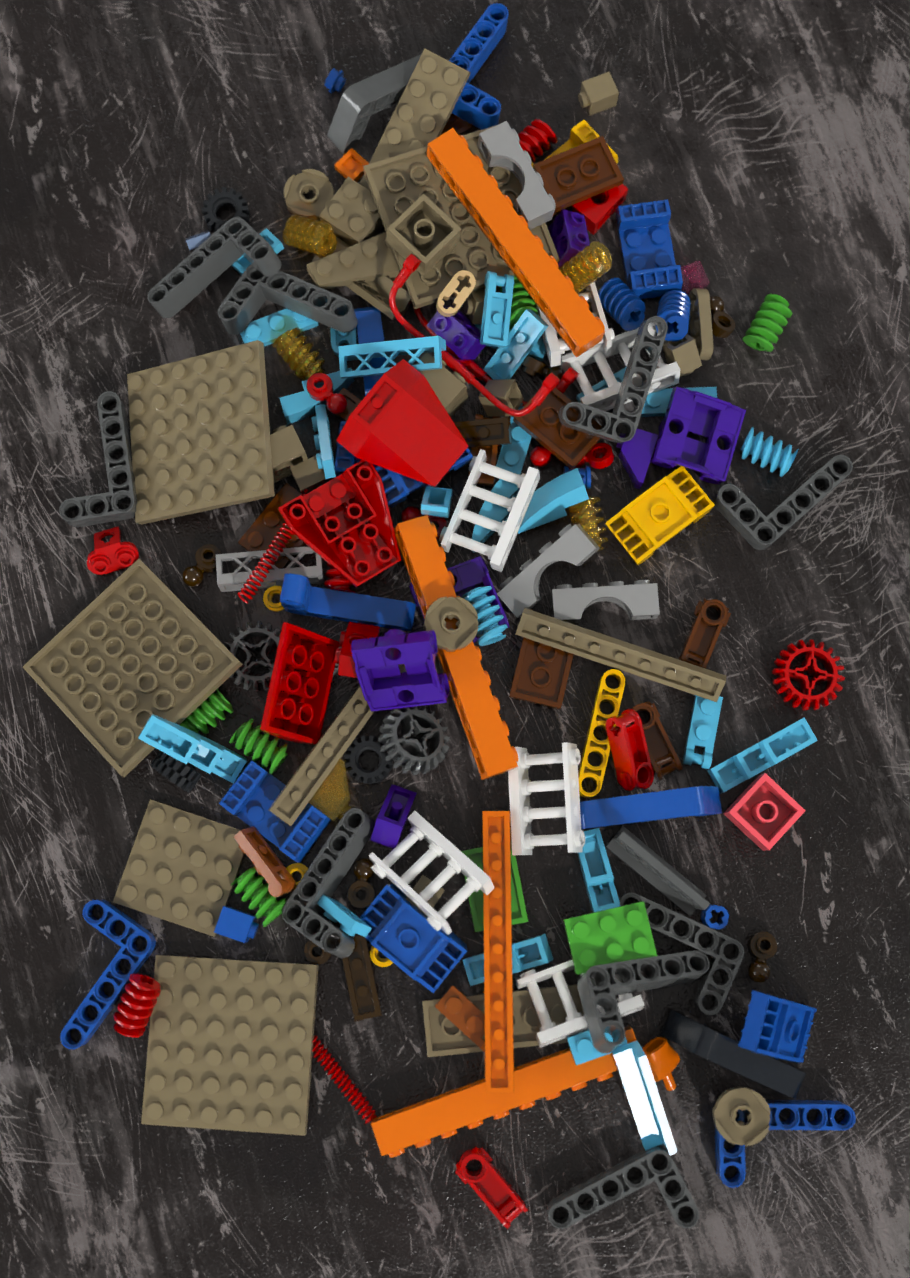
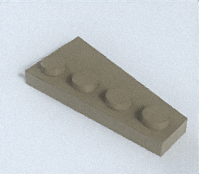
(358, 262)

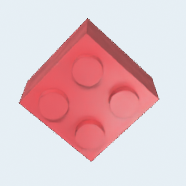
(764, 812)

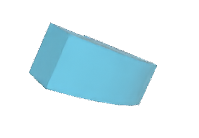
(301, 405)
(552, 499)
(436, 501)
(494, 511)
(597, 873)
(525, 955)

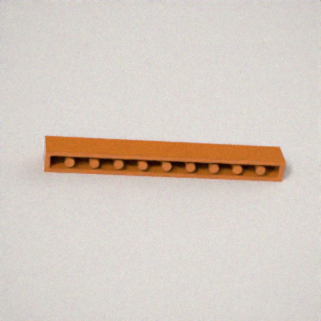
(515, 242)
(465, 674)
(471, 1104)

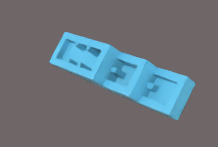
(192, 748)
(762, 755)

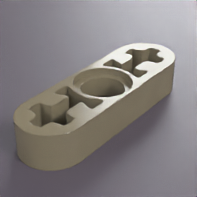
(701, 322)

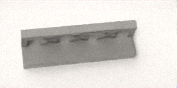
(237, 579)

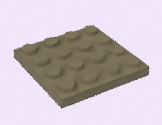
(181, 868)

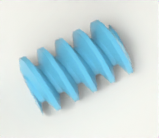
(767, 452)
(487, 621)

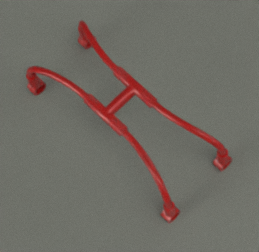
(468, 368)

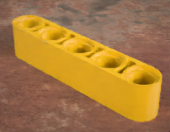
(598, 719)

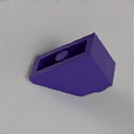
(636, 455)
(393, 816)

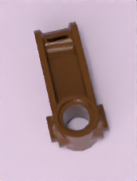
(704, 633)
(658, 743)

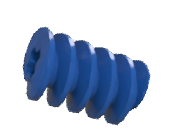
(622, 304)
(675, 310)

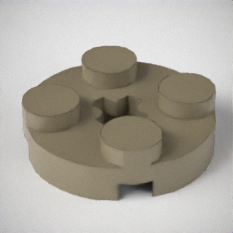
(302, 183)
(452, 608)
(739, 1132)

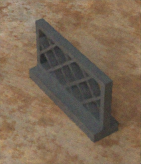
(657, 872)

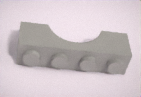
(502, 149)
(523, 590)
(637, 600)

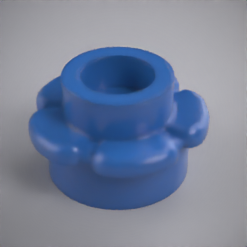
(335, 81)

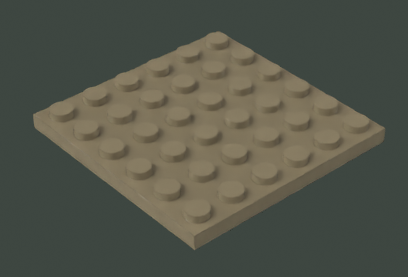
(403, 179)
(200, 433)
(128, 659)
(231, 1045)

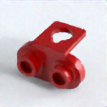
(111, 555)

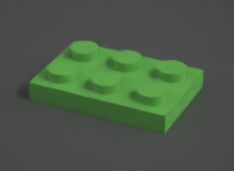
(519, 912)
(609, 936)

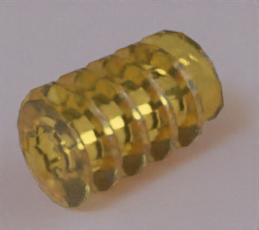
(310, 235)
(587, 265)
(298, 354)
(585, 515)

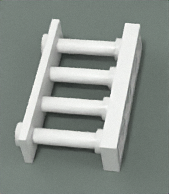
(556, 346)
(664, 375)
(507, 529)
(522, 813)
(438, 847)
(575, 1021)

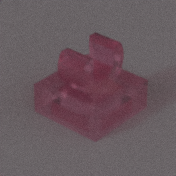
(693, 277)

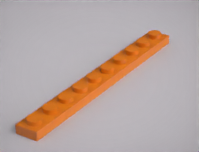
(498, 955)

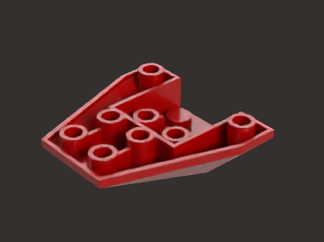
(404, 428)
(347, 523)

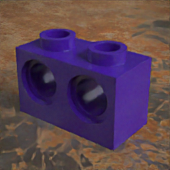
(568, 234)
(459, 334)

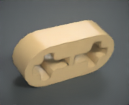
(451, 290)

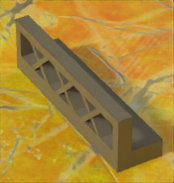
(377, 291)

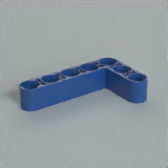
(474, 104)
(370, 331)
(302, 598)
(650, 806)
(112, 974)
(796, 1121)

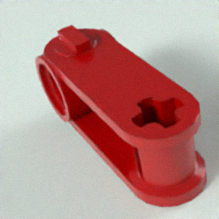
(630, 751)
(491, 1186)

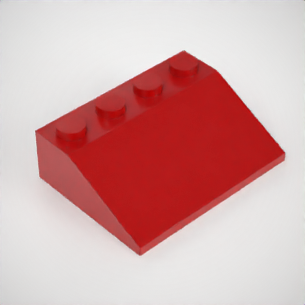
(299, 685)

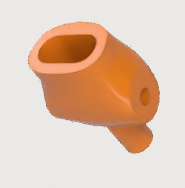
(662, 1061)

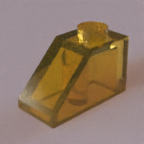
(334, 793)

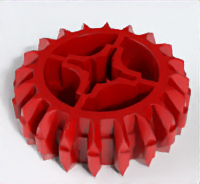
(830, 675)

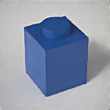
(236, 924)

